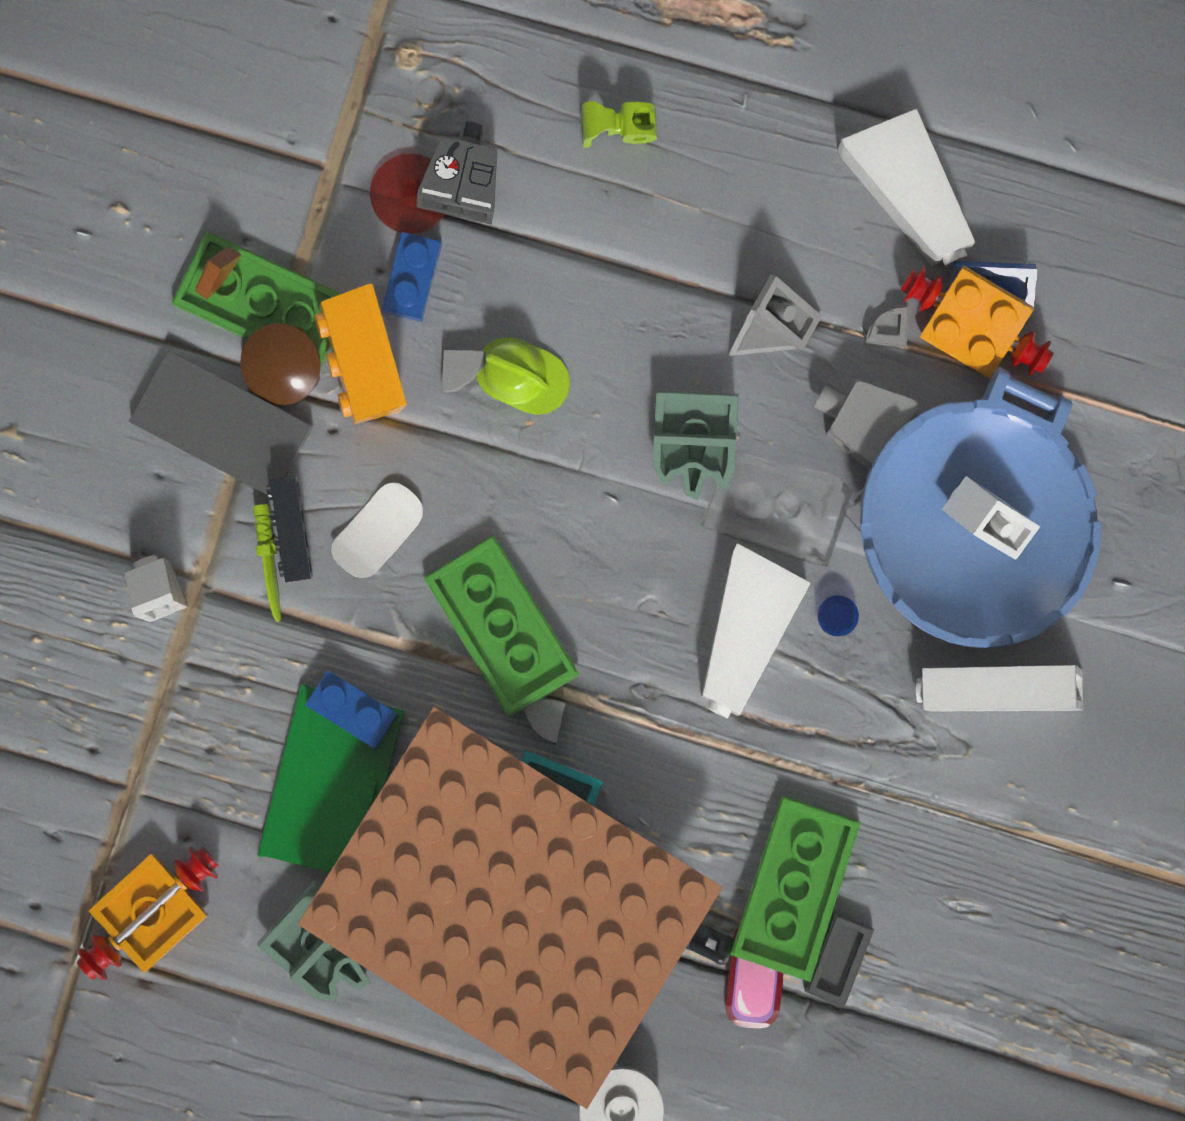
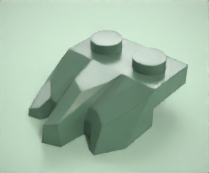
(695, 438)
(306, 957)

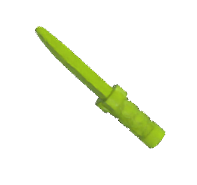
(266, 549)

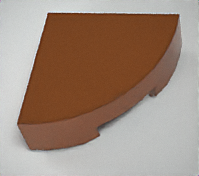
(217, 271)

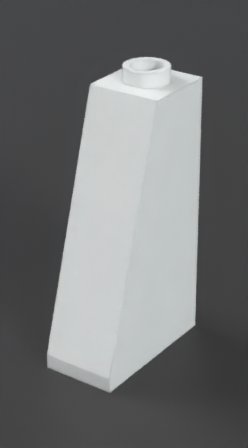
(911, 186)
(751, 620)
(1001, 689)

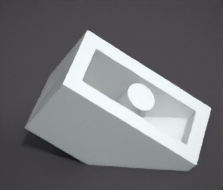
(990, 518)
(154, 589)

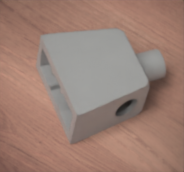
(865, 419)

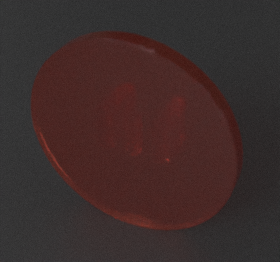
(395, 195)

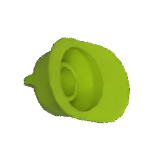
(523, 376)

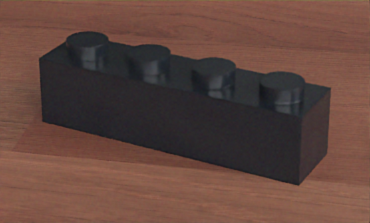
(291, 529)

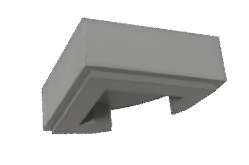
(890, 328)
(460, 368)
(546, 718)

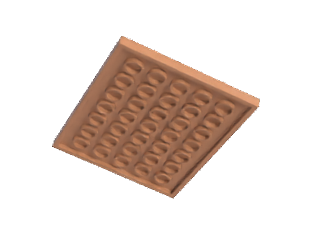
(510, 907)

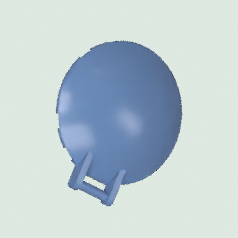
(940, 570)

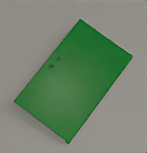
(322, 788)

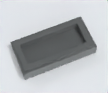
(839, 960)

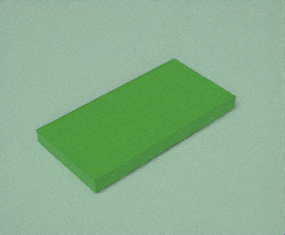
(253, 295)
(501, 626)
(795, 888)

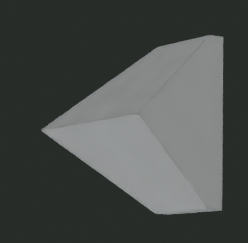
(776, 321)

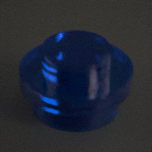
(838, 616)

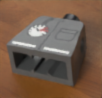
(461, 177)

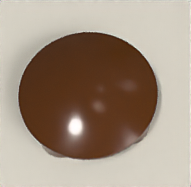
(280, 364)

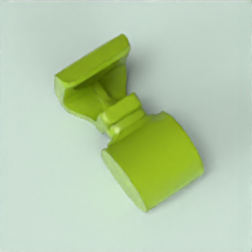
(633, 122)

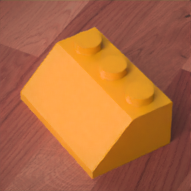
(360, 355)

